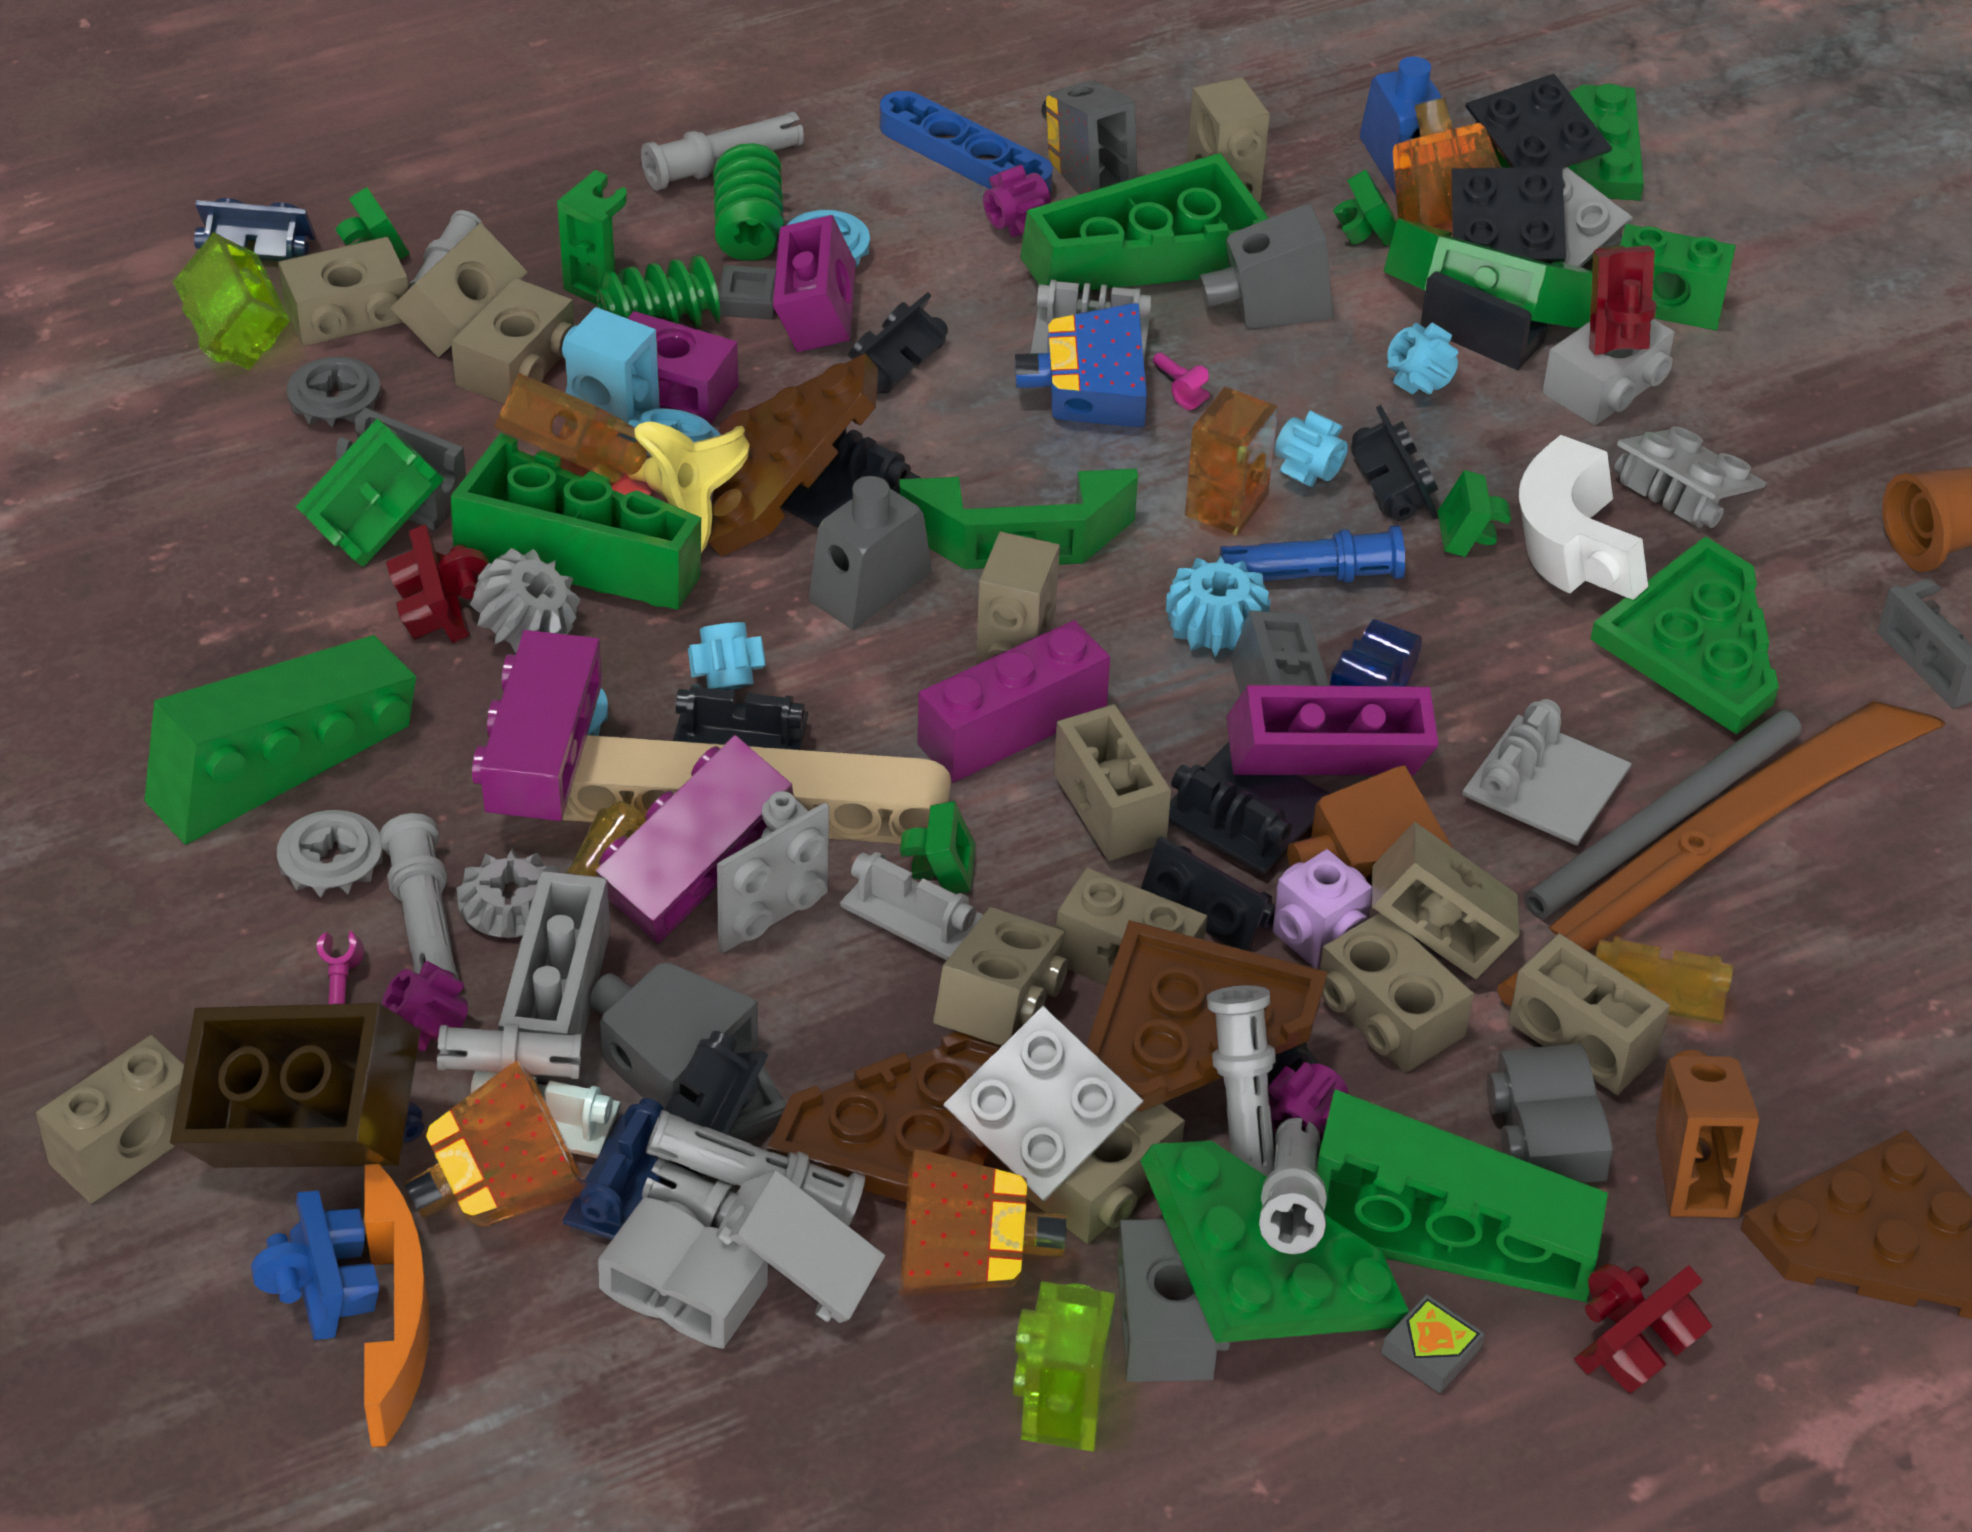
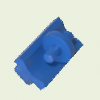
(311, 1264)

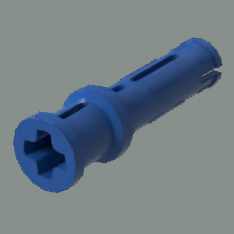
(1342, 556)

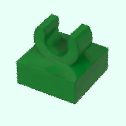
(1365, 212)
(371, 225)
(1467, 514)
(943, 849)

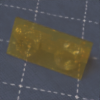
(1688, 982)

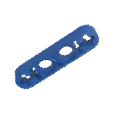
(916, 120)

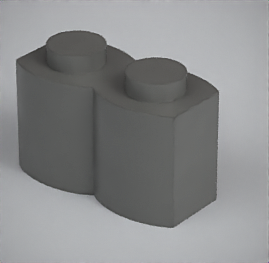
(1551, 1111)

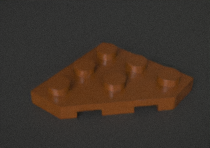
(787, 448)
(1156, 1012)
(886, 1115)
(1875, 1223)

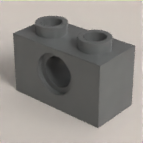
(1159, 1334)

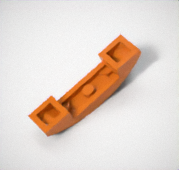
(395, 1366)

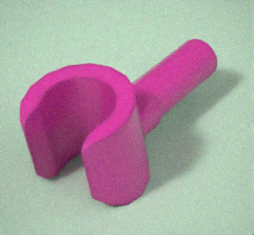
(1187, 383)
(340, 966)

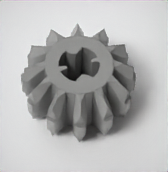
(523, 595)

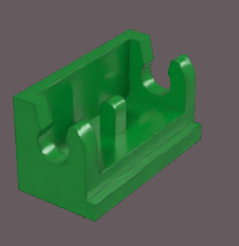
(588, 235)
(370, 492)

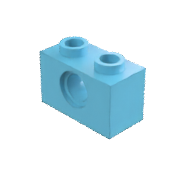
(612, 364)

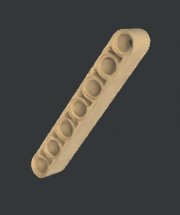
(866, 794)

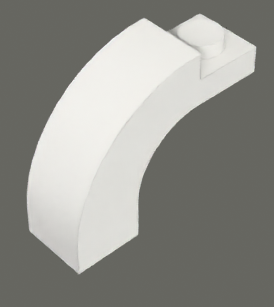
(1566, 546)

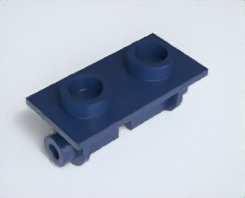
(279, 229)
(618, 1174)

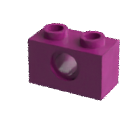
(814, 283)
(693, 367)

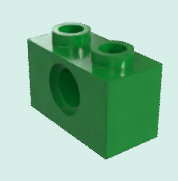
(1687, 274)

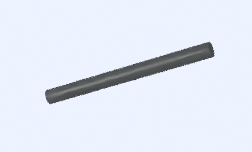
(1661, 815)

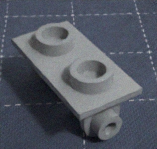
(909, 908)

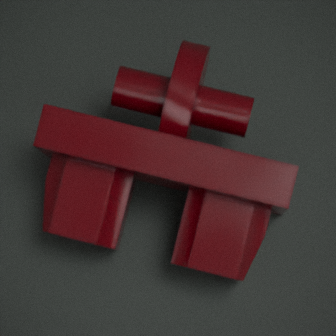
(1621, 298)
(442, 581)
(1623, 1347)

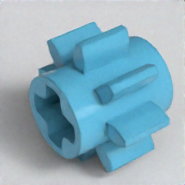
(1422, 358)
(1311, 448)
(726, 656)

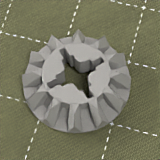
(314, 836)
(482, 889)

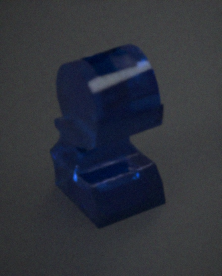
(1380, 659)

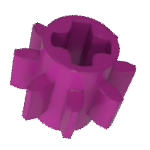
(1012, 197)
(427, 1000)
(1304, 1095)

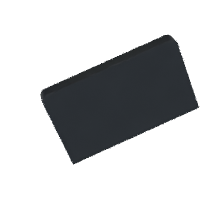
(1481, 321)

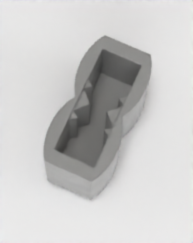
(681, 1272)

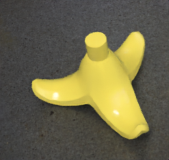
(689, 470)

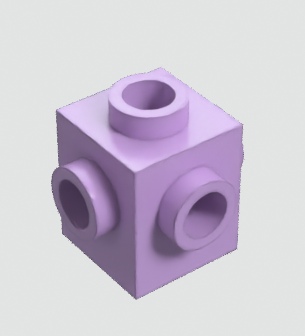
(1319, 904)

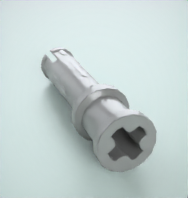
(698, 153)
(418, 881)
(1244, 1063)
(740, 1161)
(1294, 1193)

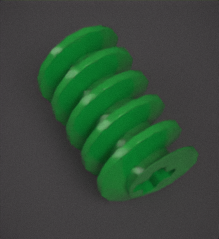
(748, 201)
(662, 294)

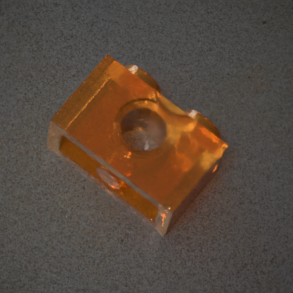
(1230, 460)

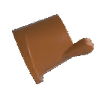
(1929, 515)

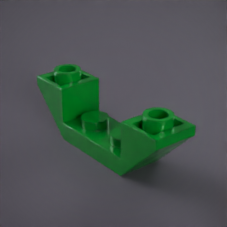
(1550, 292)
(967, 536)

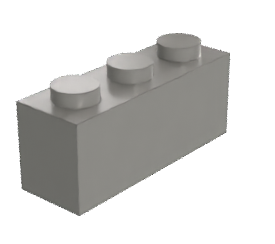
(559, 958)

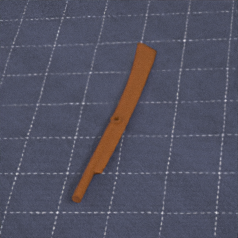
(1732, 816)

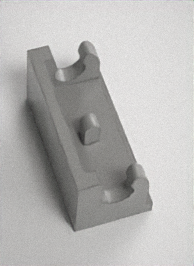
(802, 1243)

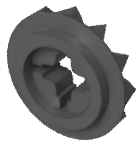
(312, 383)

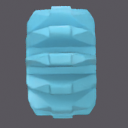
(1212, 603)

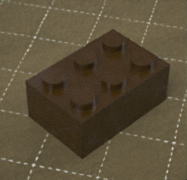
(296, 1086)

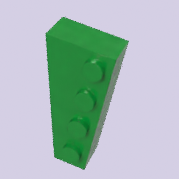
(1142, 228)
(594, 533)
(270, 730)
(1457, 1202)

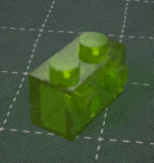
(230, 302)
(1064, 1364)

